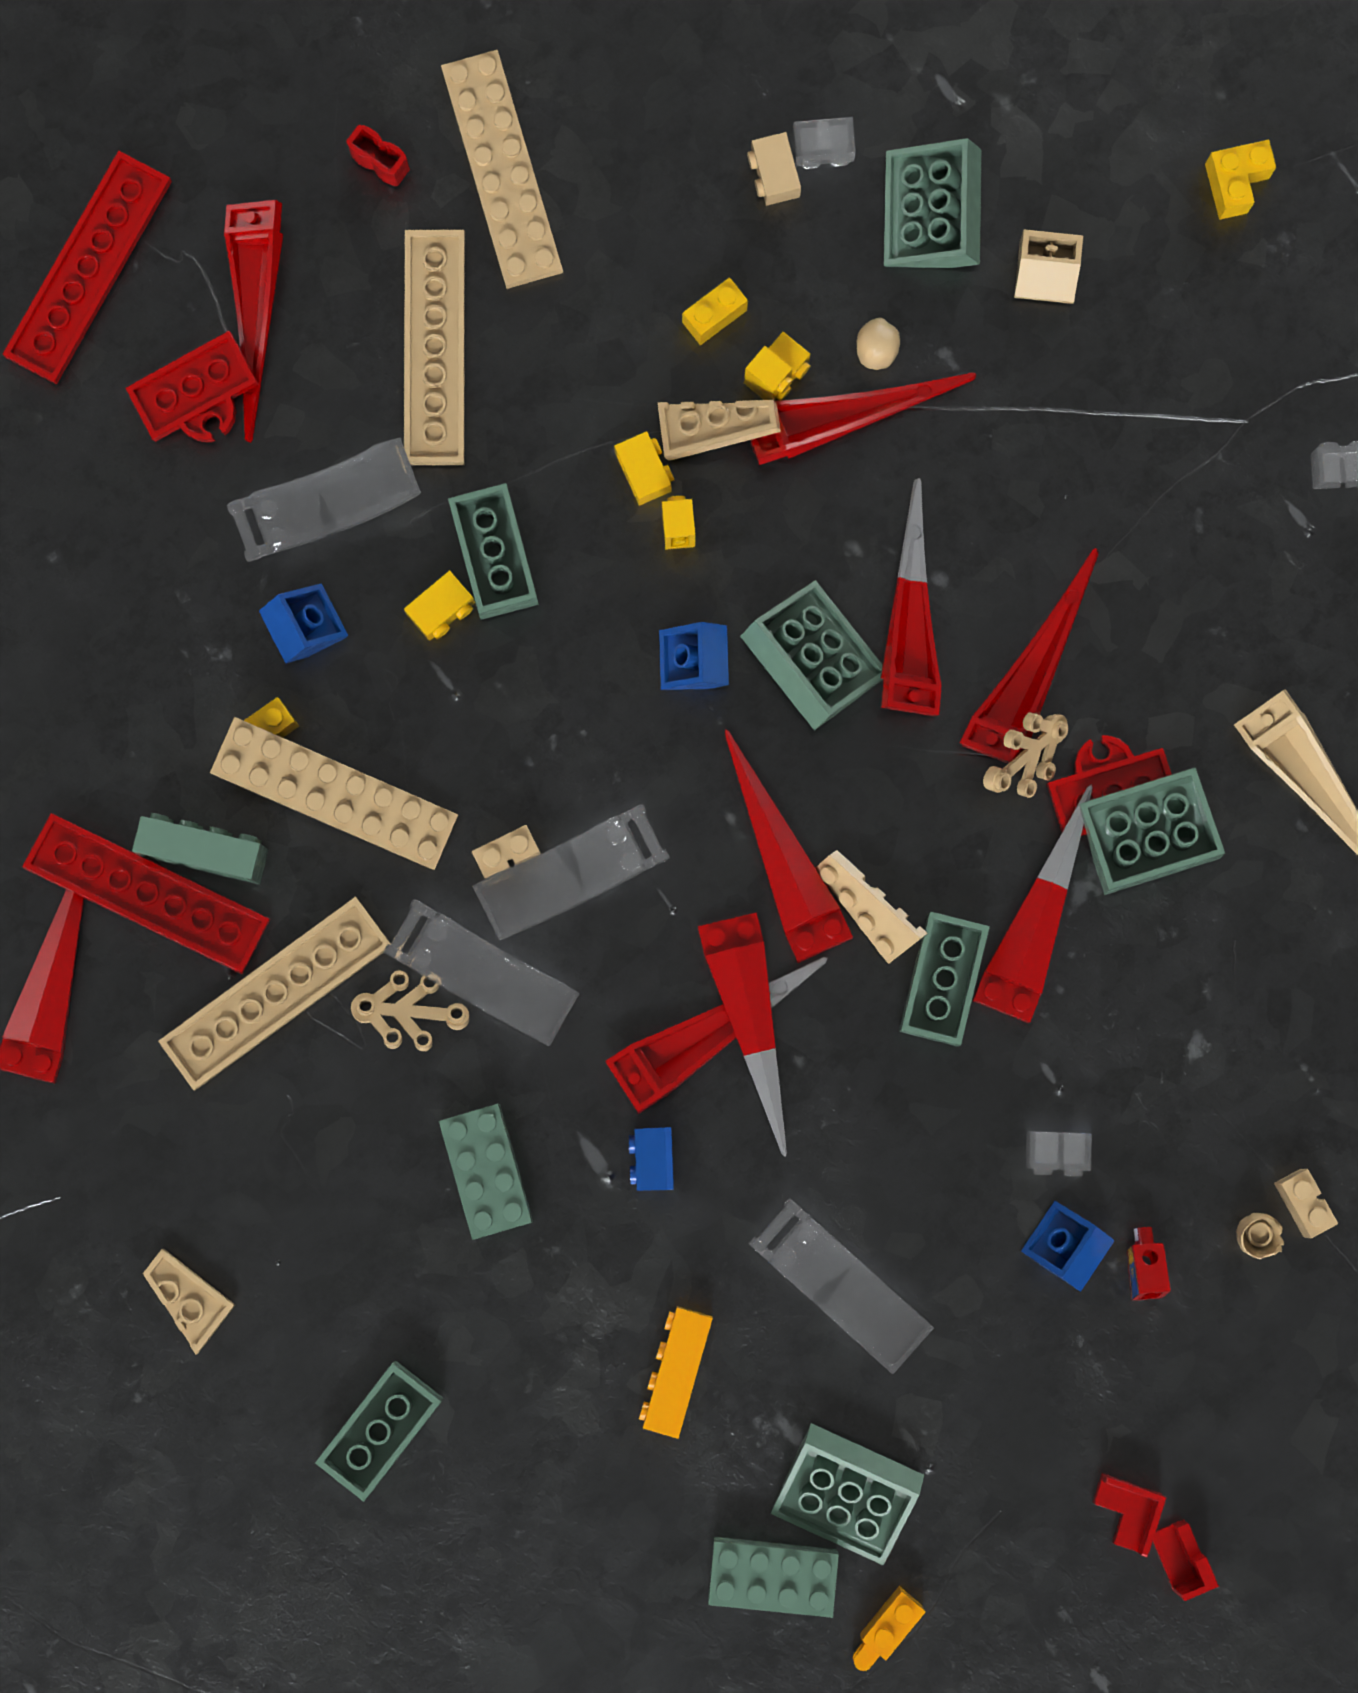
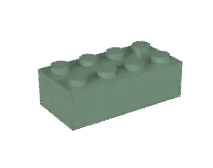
(493, 551)
(200, 850)
(944, 979)
(486, 1171)
(379, 1430)
(773, 1577)

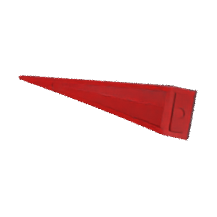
(254, 257)
(822, 419)
(1029, 678)
(803, 901)
(38, 1026)

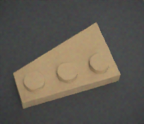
(188, 1298)

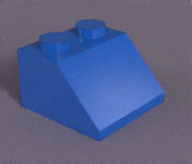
(302, 622)
(694, 656)
(653, 1159)
(1068, 1245)

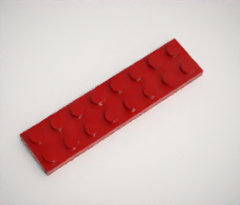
(87, 267)
(146, 893)

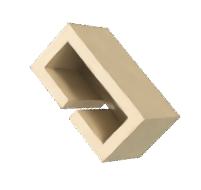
(775, 168)
(515, 845)
(1300, 1196)

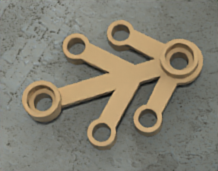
(1053, 730)
(405, 1010)

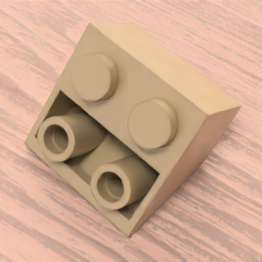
(1048, 266)

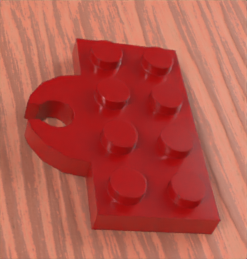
(194, 390)
(1107, 775)

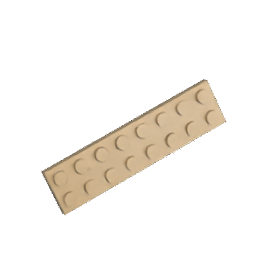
(502, 169)
(434, 347)
(333, 793)
(274, 993)

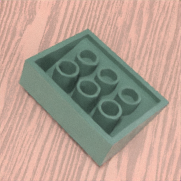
(933, 205)
(813, 654)
(1151, 831)
(848, 1494)

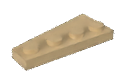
(704, 427)
(874, 915)

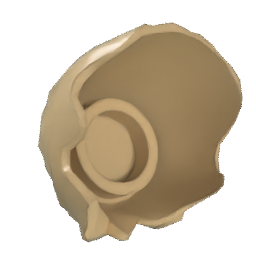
(877, 344)
(1259, 1235)

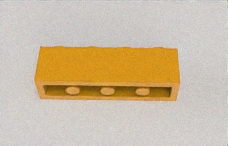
(677, 1371)

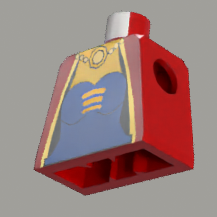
(1145, 1279)

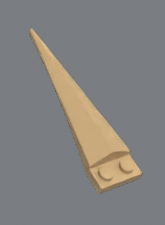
(1293, 751)

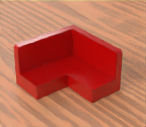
(1138, 1508)
(1183, 1561)

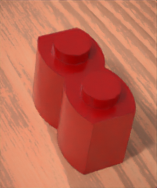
(381, 156)

